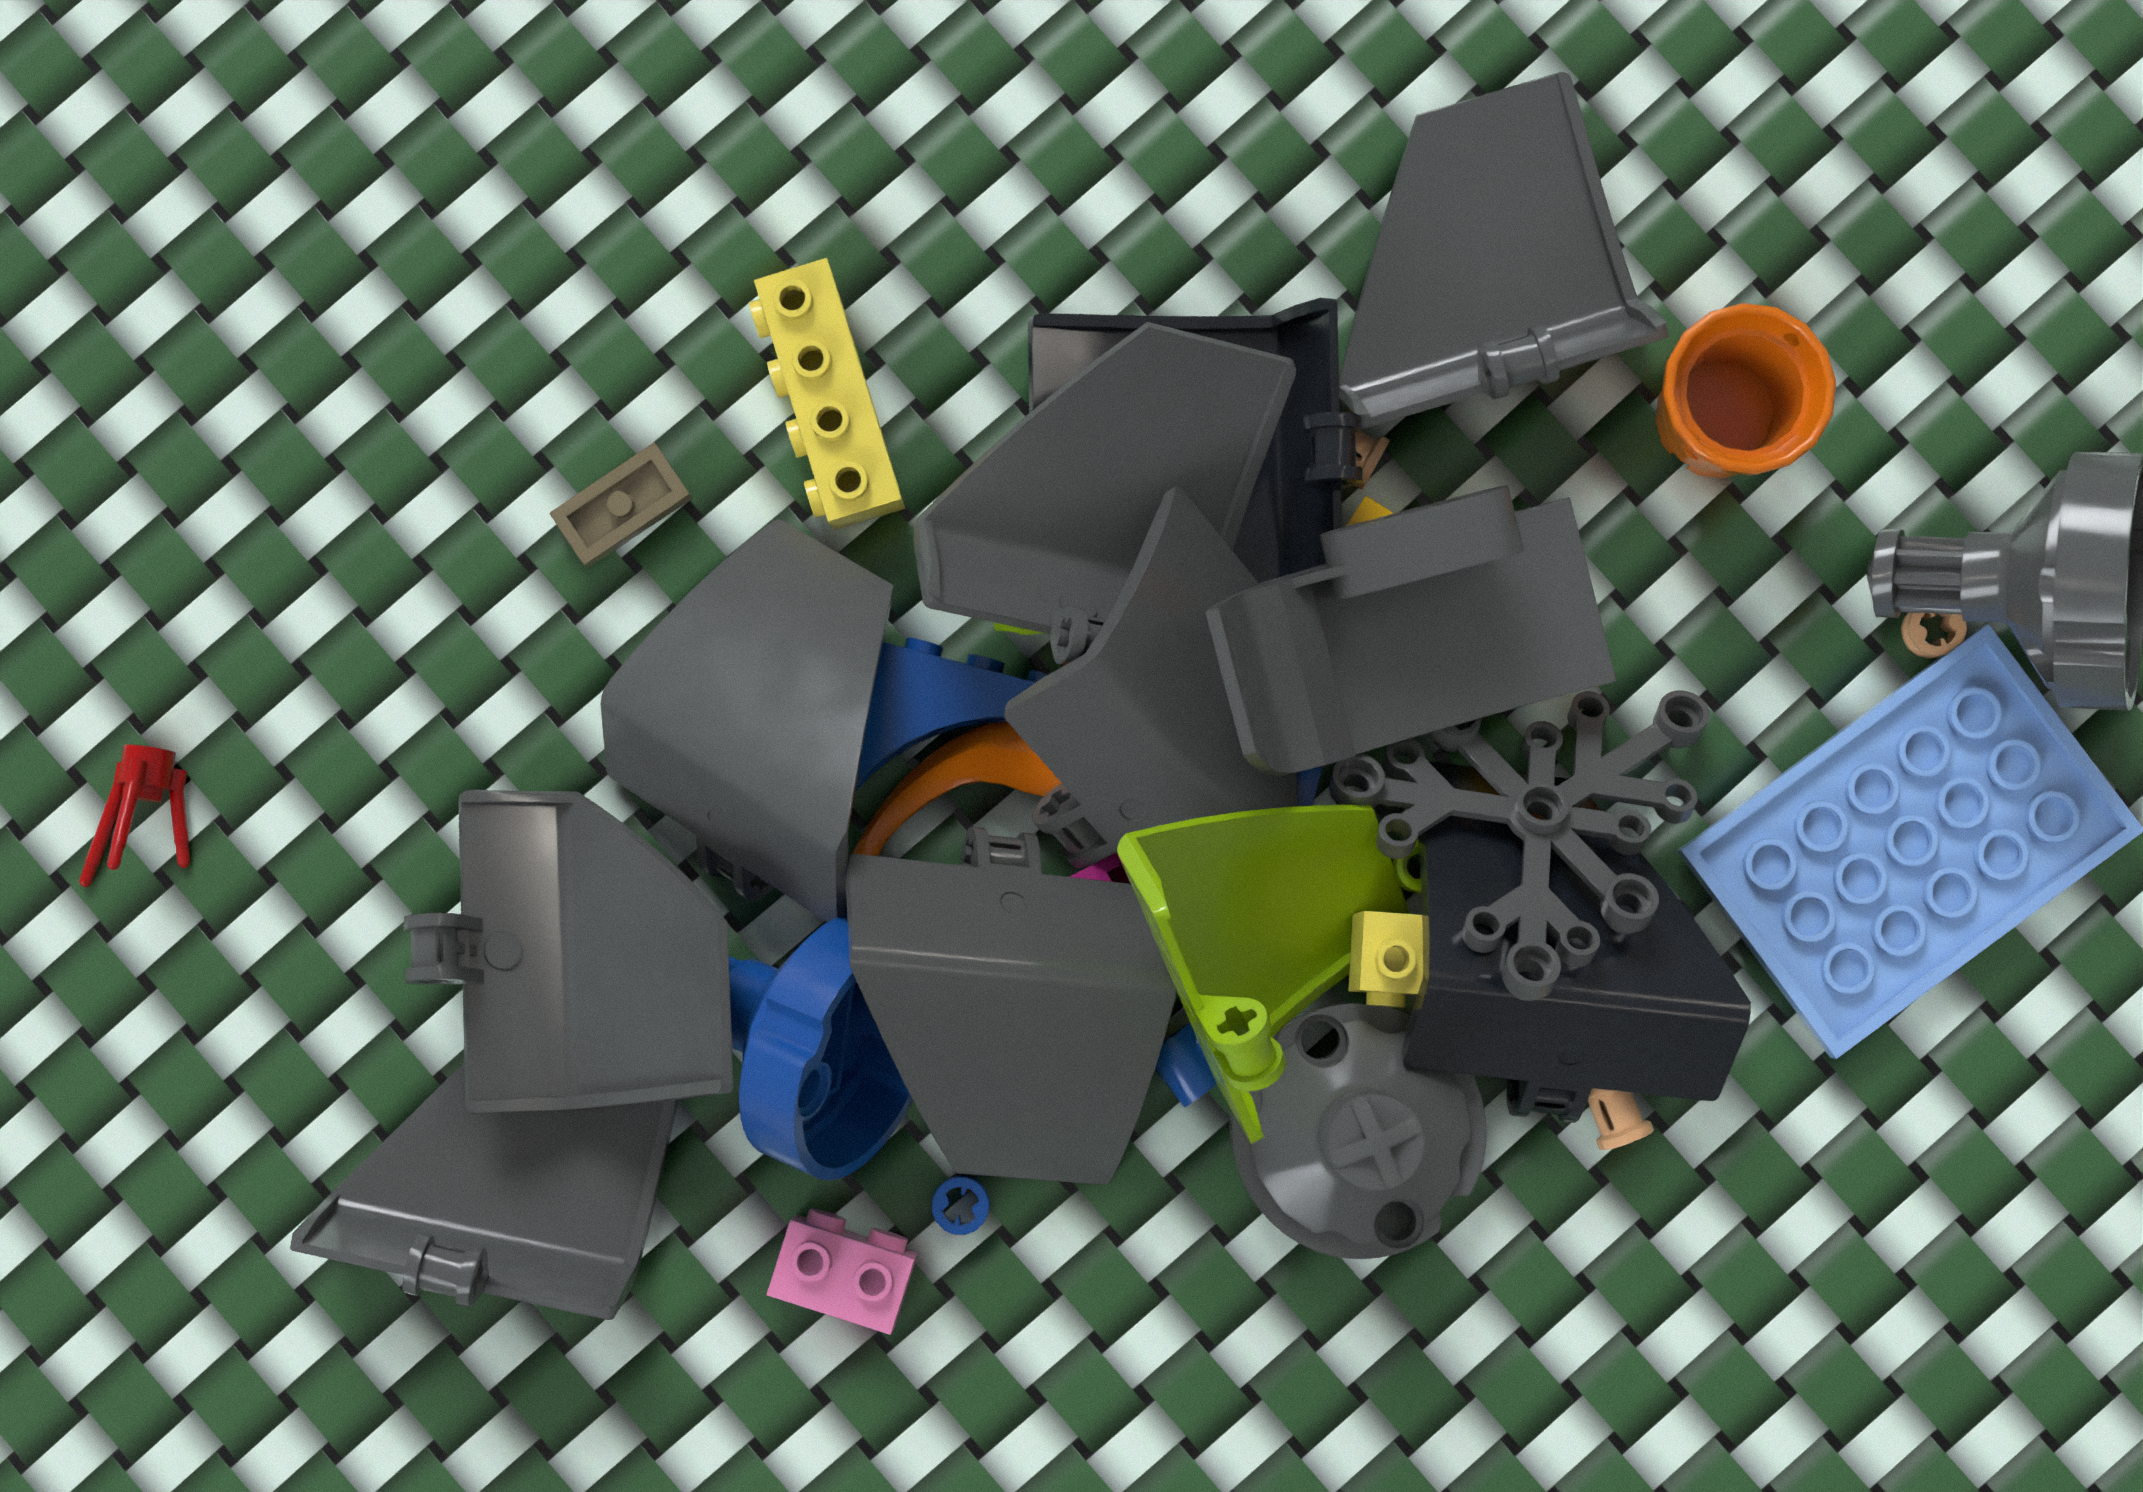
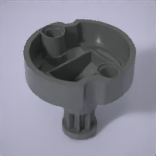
(2058, 580)
(1359, 1135)

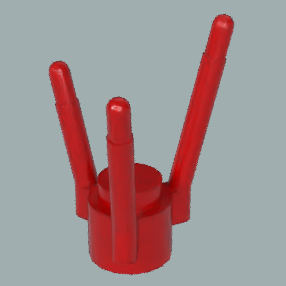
(143, 777)

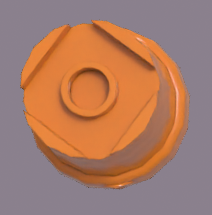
(1745, 392)

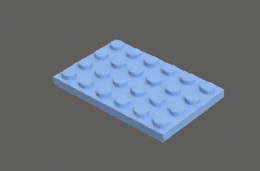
(1910, 841)

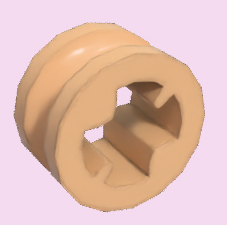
(1915, 634)

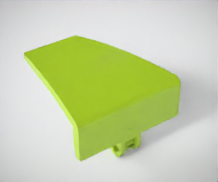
(1257, 924)

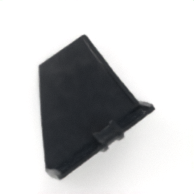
(1313, 441)
(1640, 1018)

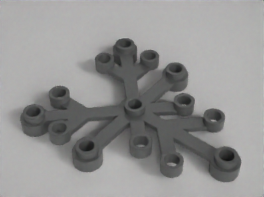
(1532, 903)

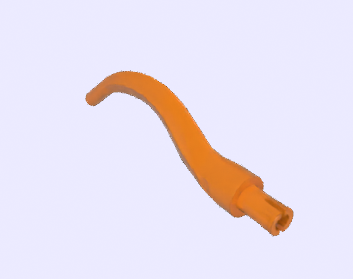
(983, 754)

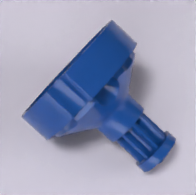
(813, 1061)

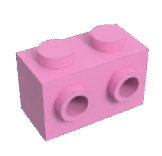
(843, 1271)

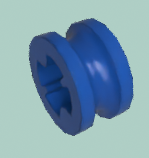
(942, 1199)

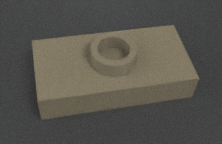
(620, 505)

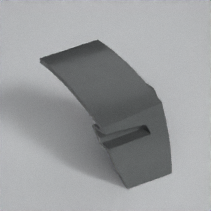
(1410, 630)

